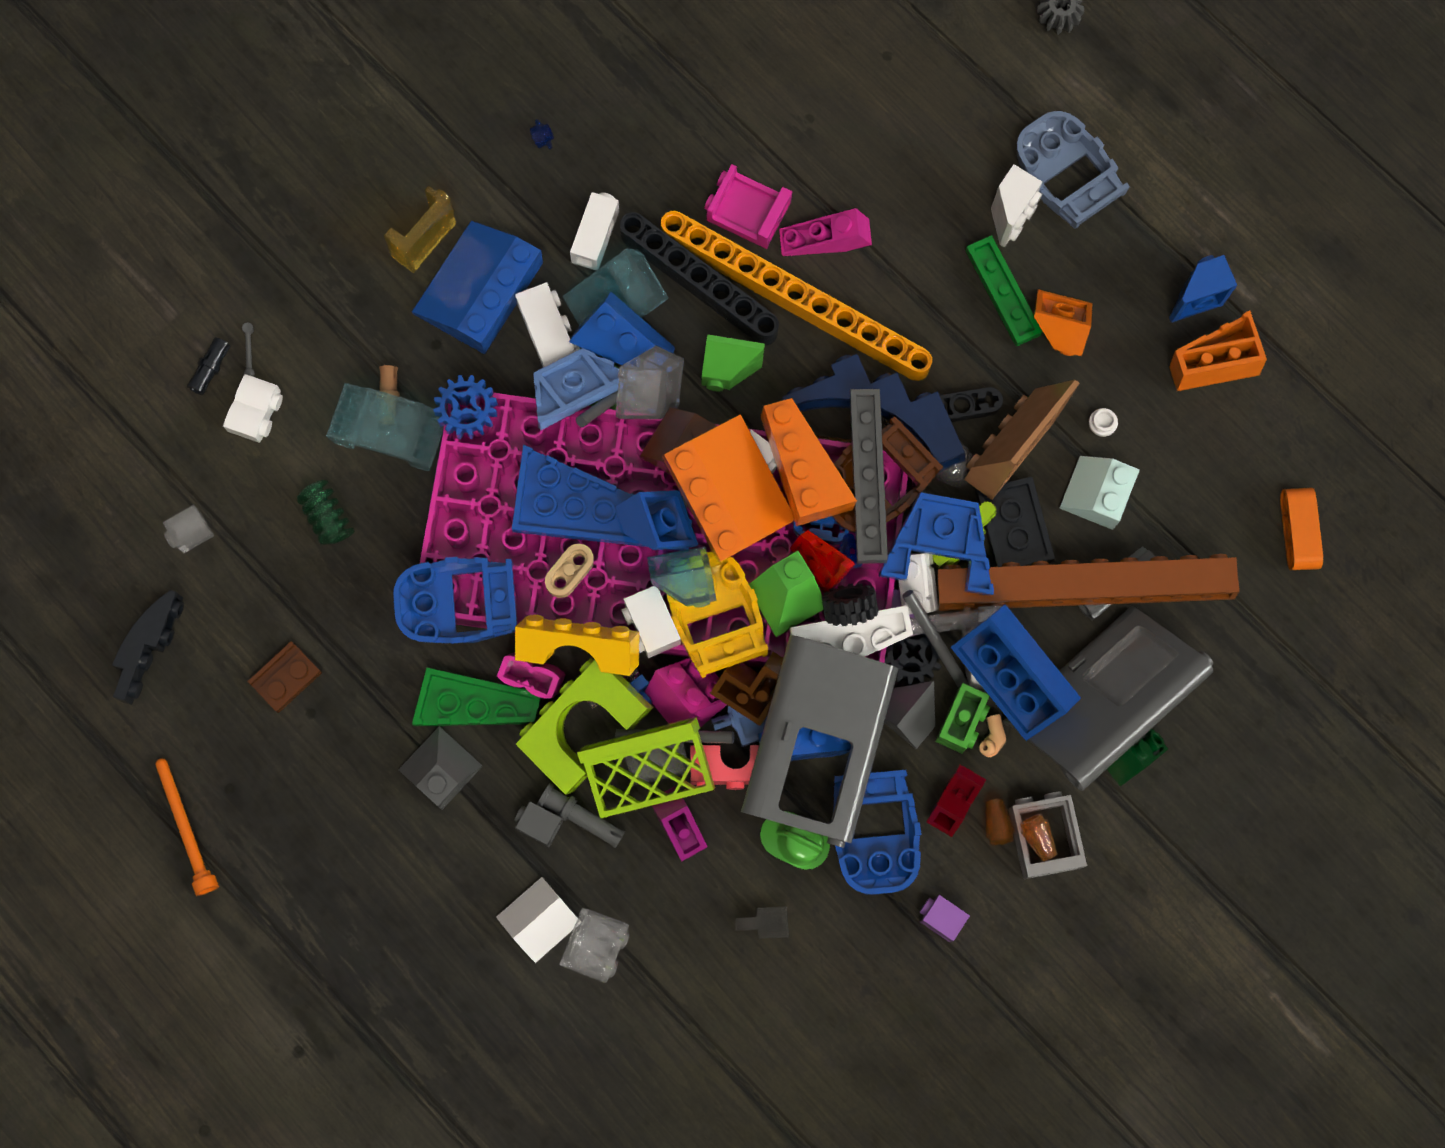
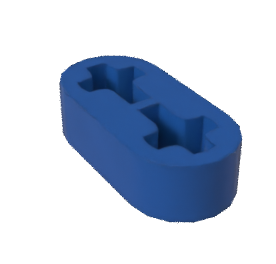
(823, 534)

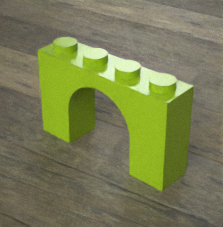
(545, 739)

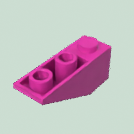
(827, 234)

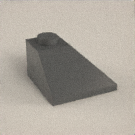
(440, 768)

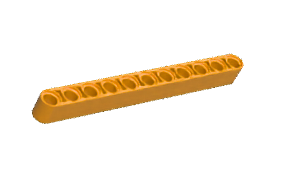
(804, 306)

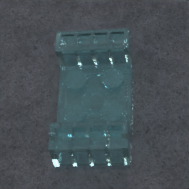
(386, 425)

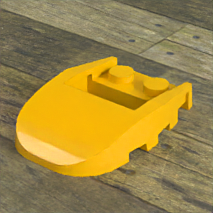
(730, 648)

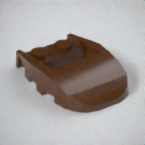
(908, 455)

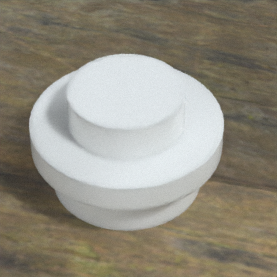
(1103, 422)

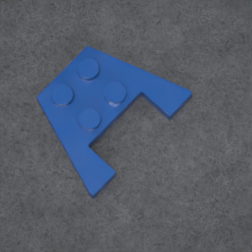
(944, 529)

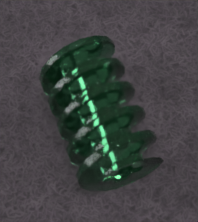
(322, 514)

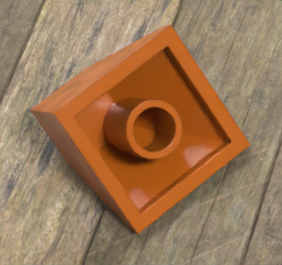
(1063, 321)

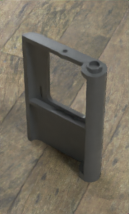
(834, 696)

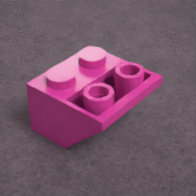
(683, 693)

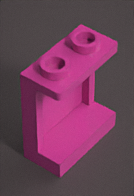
(747, 207)

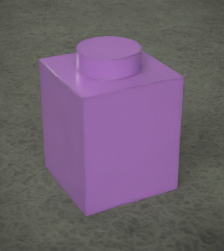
(943, 917)

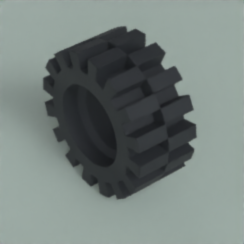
(850, 604)

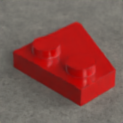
(823, 560)

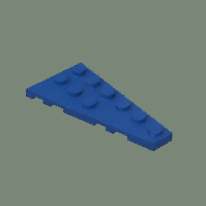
(567, 502)

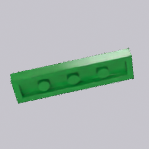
(1003, 291)

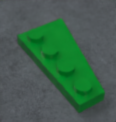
(464, 700)

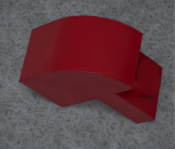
(955, 800)

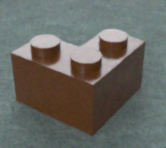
(747, 690)

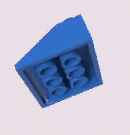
(479, 285)

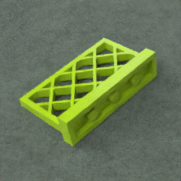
(640, 742)

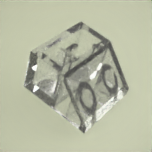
(649, 385)
(595, 945)

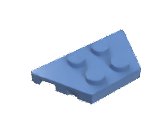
(572, 385)

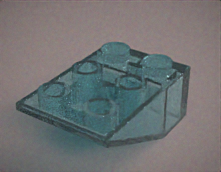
(625, 276)

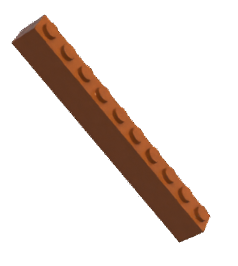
(1095, 583)

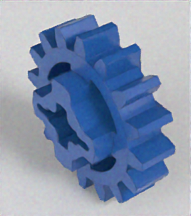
(460, 417)

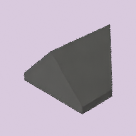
(912, 712)

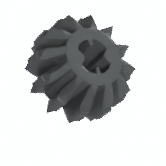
(1060, 14)

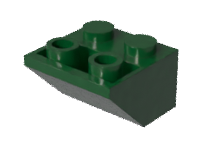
(1138, 757)

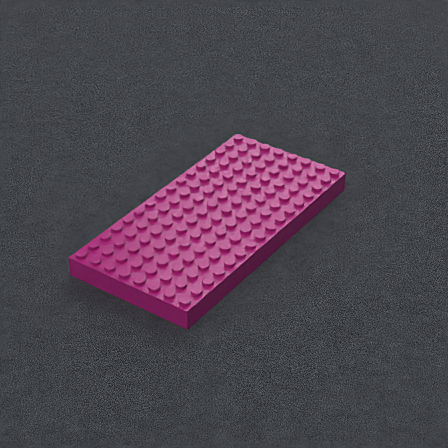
(476, 506)

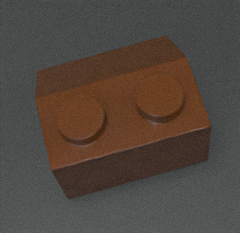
(673, 431)

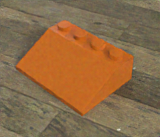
(728, 488)

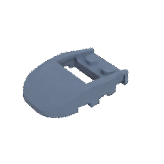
(1054, 145)

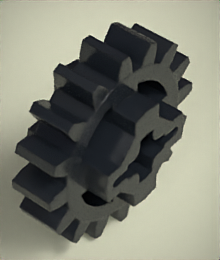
(919, 663)

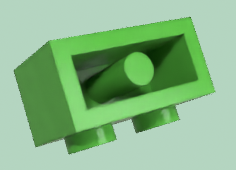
(962, 718)

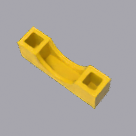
(612, 648)

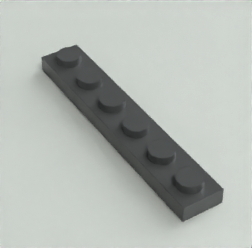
(868, 476)

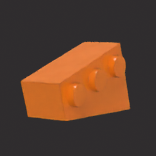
(1220, 357)

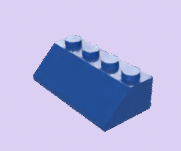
(1016, 673)

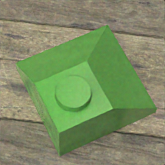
(730, 361)
(787, 594)

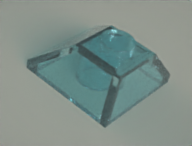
(684, 576)

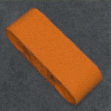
(1301, 529)

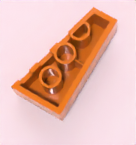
(806, 471)

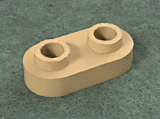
(569, 571)

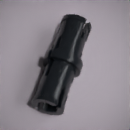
(208, 366)

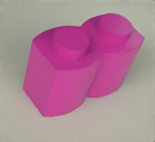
(538, 679)

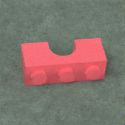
(721, 774)

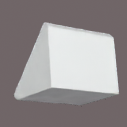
(538, 920)

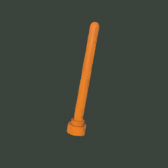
(203, 880)

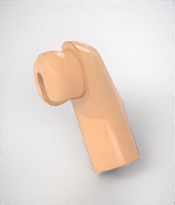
(995, 739)

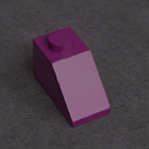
(680, 827)

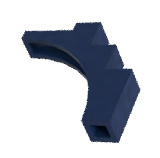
(923, 417)

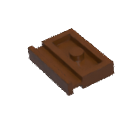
(284, 677)

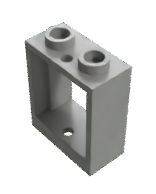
(1051, 800)

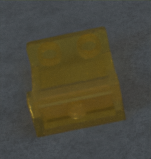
(426, 234)

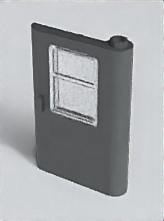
(1125, 687)

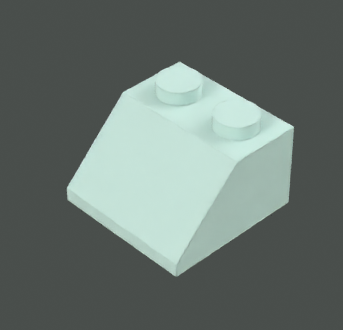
(1099, 490)

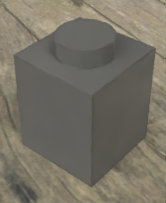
(538, 823)

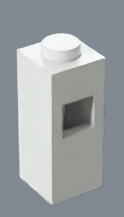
(595, 230)

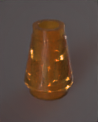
(998, 823)
(1039, 836)

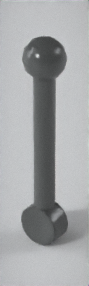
(248, 329)

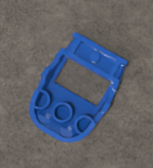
(427, 605)
(889, 861)

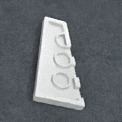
(862, 639)

